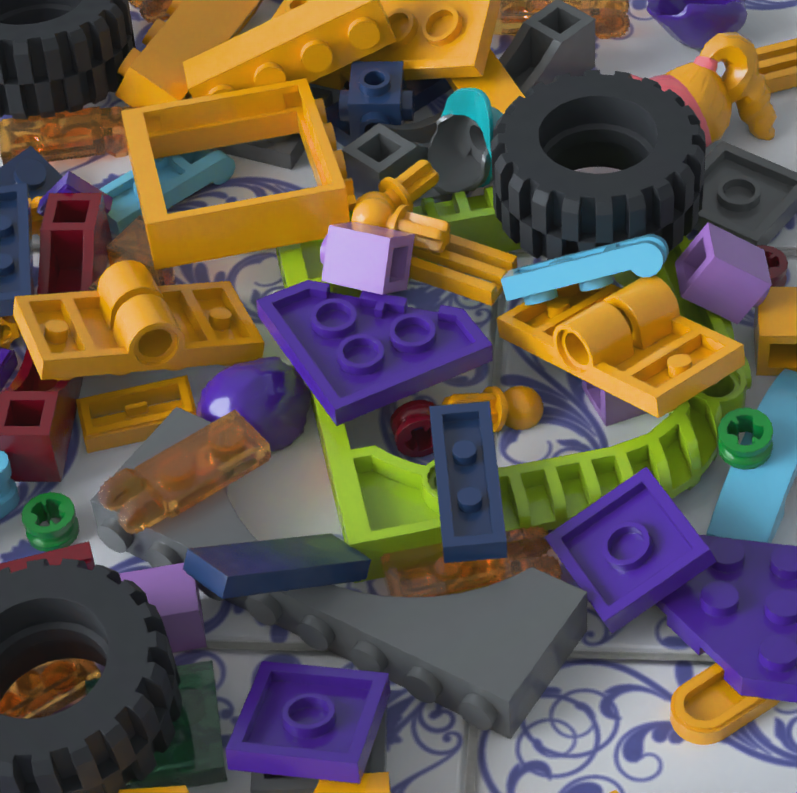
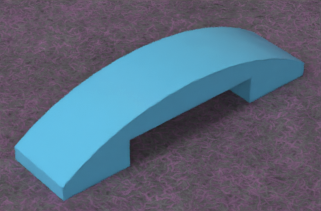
(755, 498)

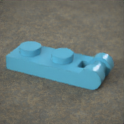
(178, 178)
(588, 268)

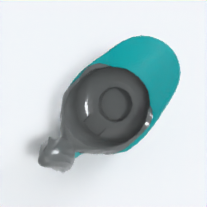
(462, 145)

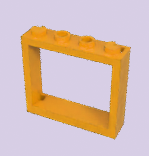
(248, 223)

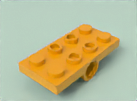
(136, 326)
(625, 342)

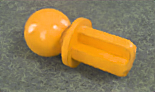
(406, 187)
(429, 232)
(516, 407)

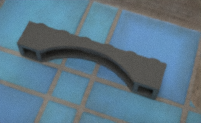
(545, 46)

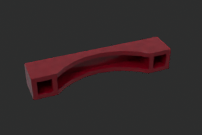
(41, 413)

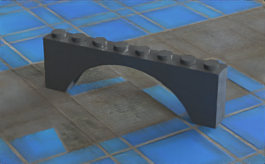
(468, 651)

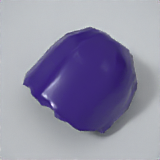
(698, 20)
(265, 394)

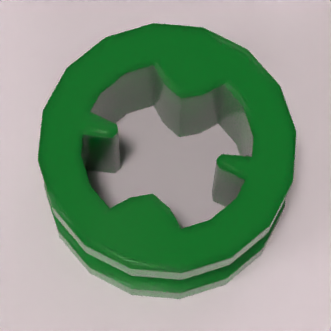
(749, 421)
(44, 508)

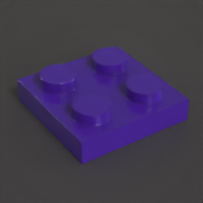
(630, 549)
(309, 722)

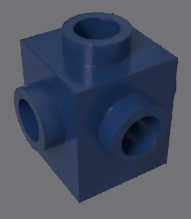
(375, 96)

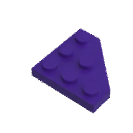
(369, 346)
(743, 615)

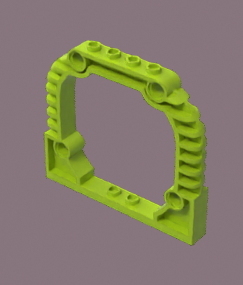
(394, 502)

